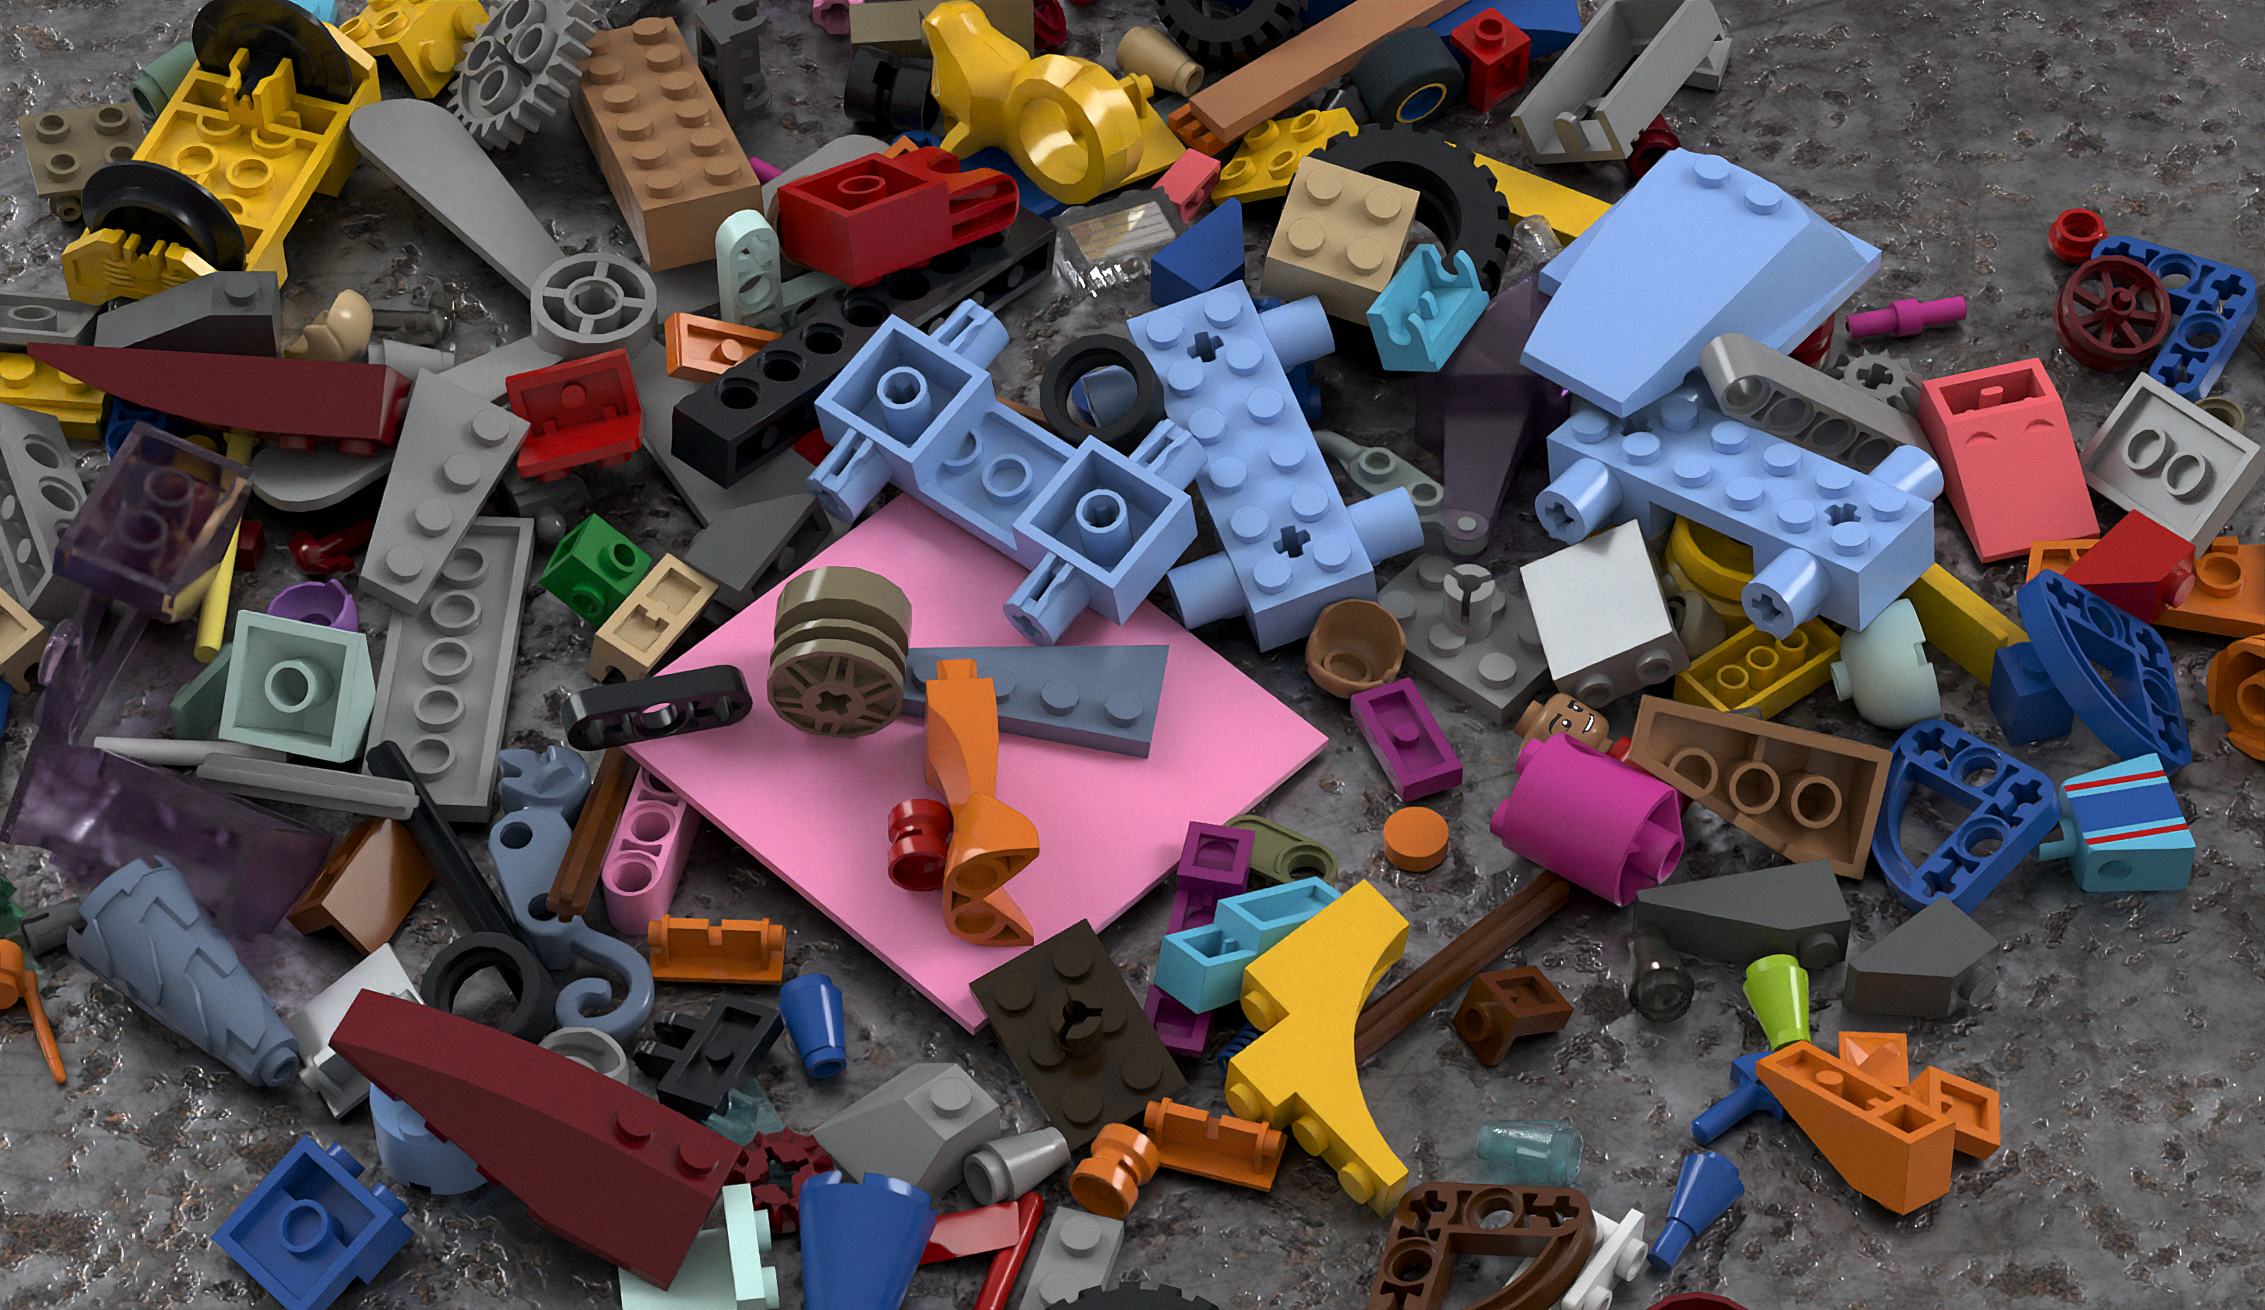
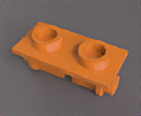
(717, 954)
(1215, 1147)

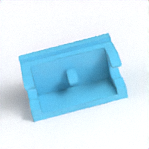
(1425, 311)

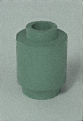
(161, 79)

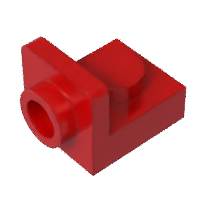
(1497, 57)

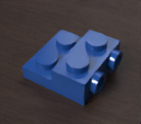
(314, 1227)

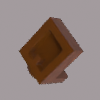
(1509, 1006)

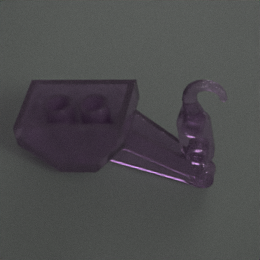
(148, 540)

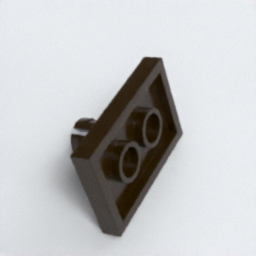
(1077, 1036)

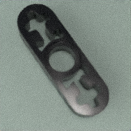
(614, 716)

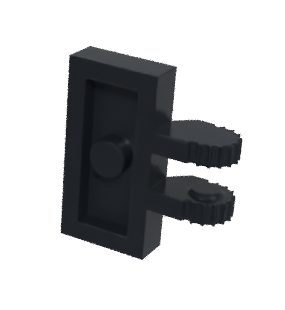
(709, 1054)

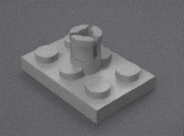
(2171, 462)
(1467, 634)

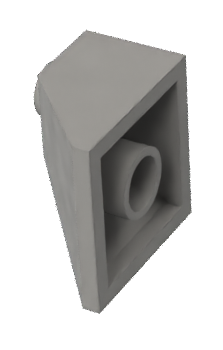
(913, 1128)

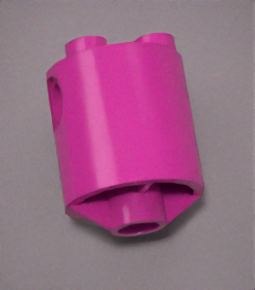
(1591, 819)

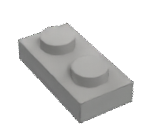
(1074, 1257)

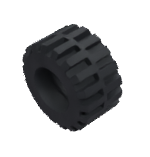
(1232, 39)

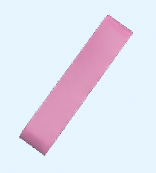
(647, 854)

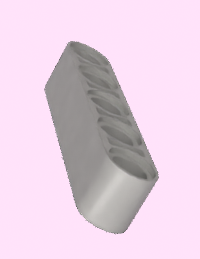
(1805, 404)

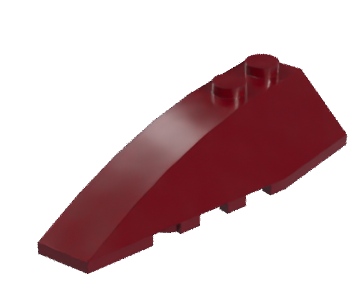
(250, 395)
(558, 1135)

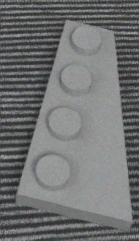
(439, 480)

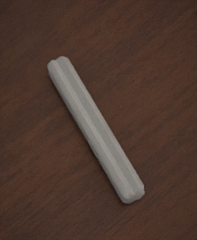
(309, 786)

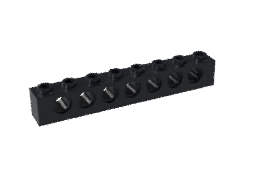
(771, 396)

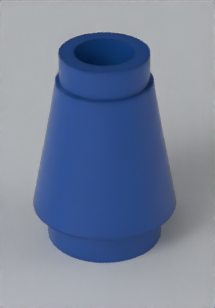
(815, 1023)

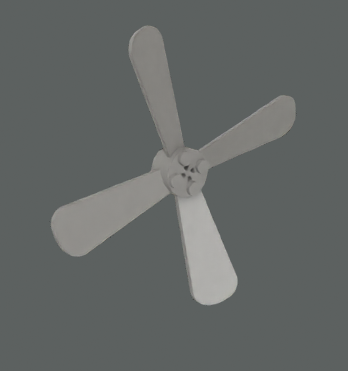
(577, 309)

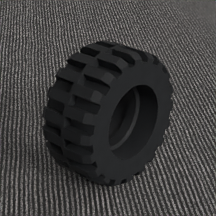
(1453, 202)

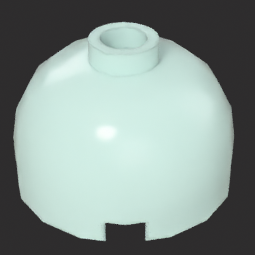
(1888, 670)

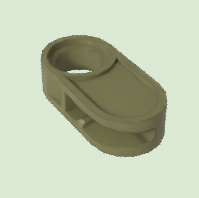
(1281, 851)

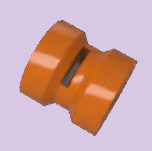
(1118, 1165)

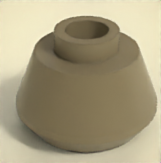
(1696, 623)

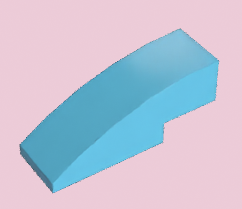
(1208, 962)

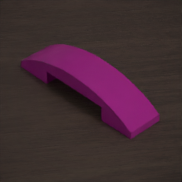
(1210, 869)

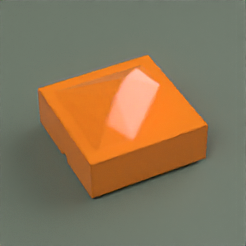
(1876, 1054)

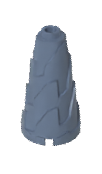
(167, 957)

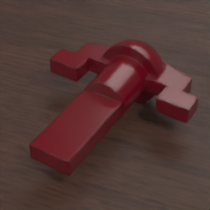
(329, 553)

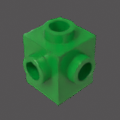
(594, 570)

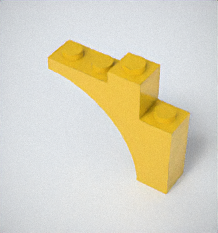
(1304, 1066)

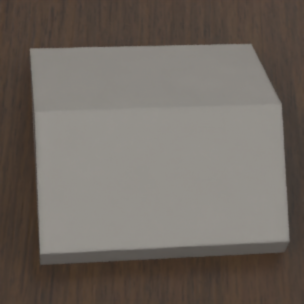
(46, 319)

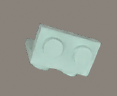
(720, 1268)

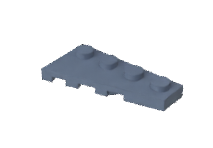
(1060, 693)

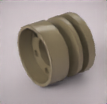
(839, 652)

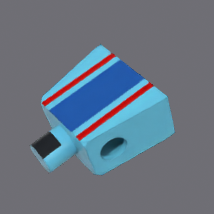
(2121, 830)

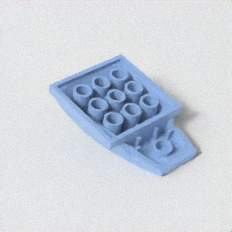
(1678, 264)

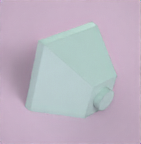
(298, 688)

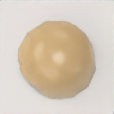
(336, 333)

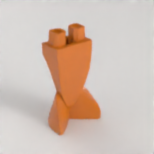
(989, 836)

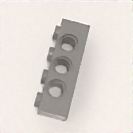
(36, 508)

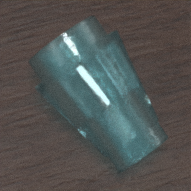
(1533, 1148)

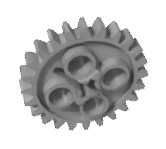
(519, 67)

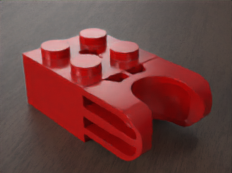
(891, 213)

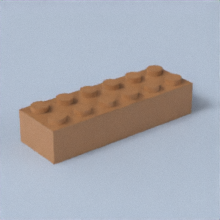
(661, 141)

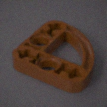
(1457, 1230)

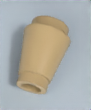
(1155, 55)

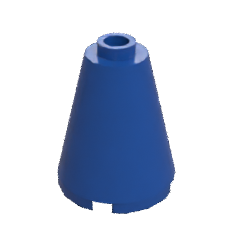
(861, 1240)

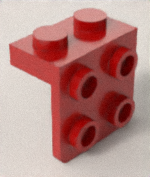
(577, 414)

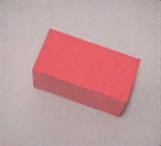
(1190, 182)

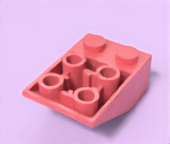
(2007, 458)

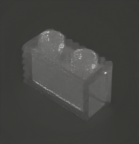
(1114, 240)

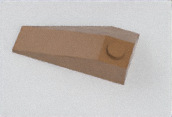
(1776, 782)

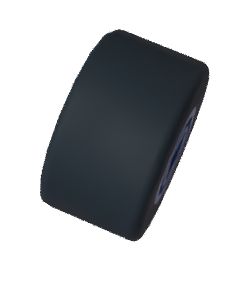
(1408, 78)

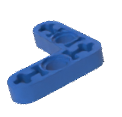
(2199, 309)

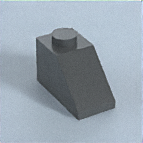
(758, 546)
(1925, 966)

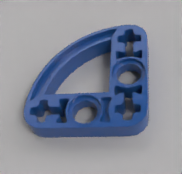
(2074, 625)
(1993, 815)

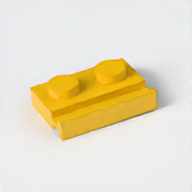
(44, 389)

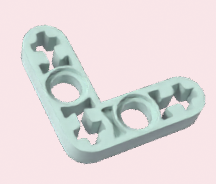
(769, 303)

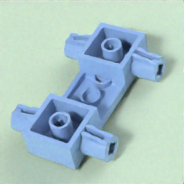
(1266, 488)
(1079, 518)
(1817, 529)

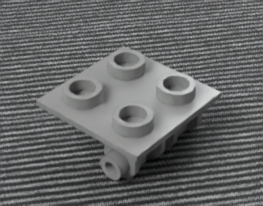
(316, 1022)

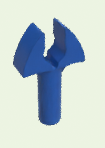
(1738, 1104)

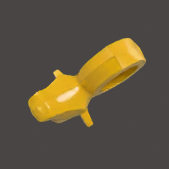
(1009, 102)

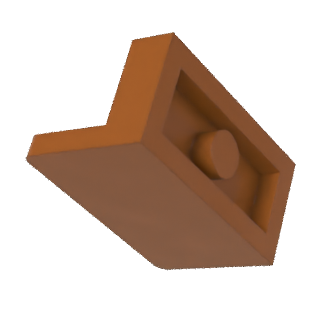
(365, 885)

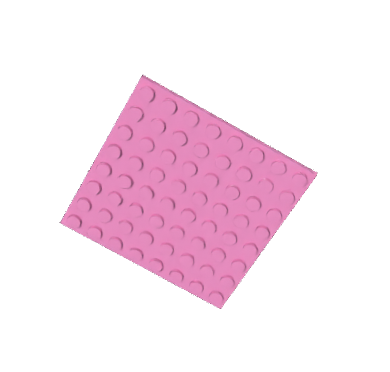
(1102, 818)

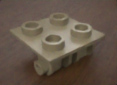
(75, 143)

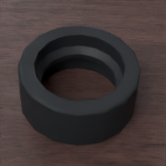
(1084, 356)
(483, 950)

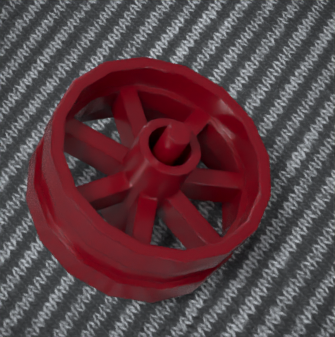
(2111, 313)

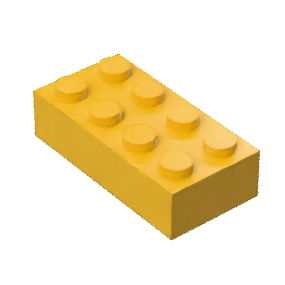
(1761, 669)

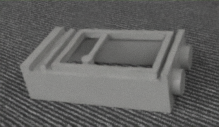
(1671, 44)

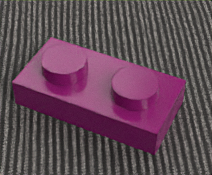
(1406, 739)

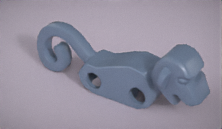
(542, 807)

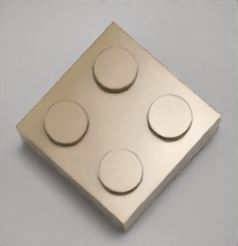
(1338, 239)

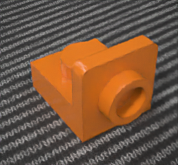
(1968, 1103)

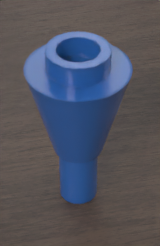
(1702, 1193)

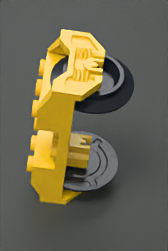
(228, 156)

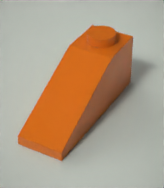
(1864, 1127)

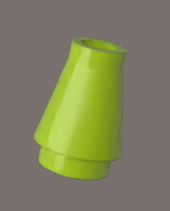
(1779, 999)

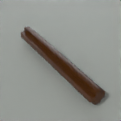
(593, 835)
(1458, 962)

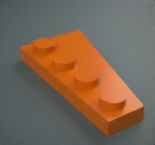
(2226, 589)

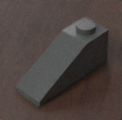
(205, 315)
(1753, 915)

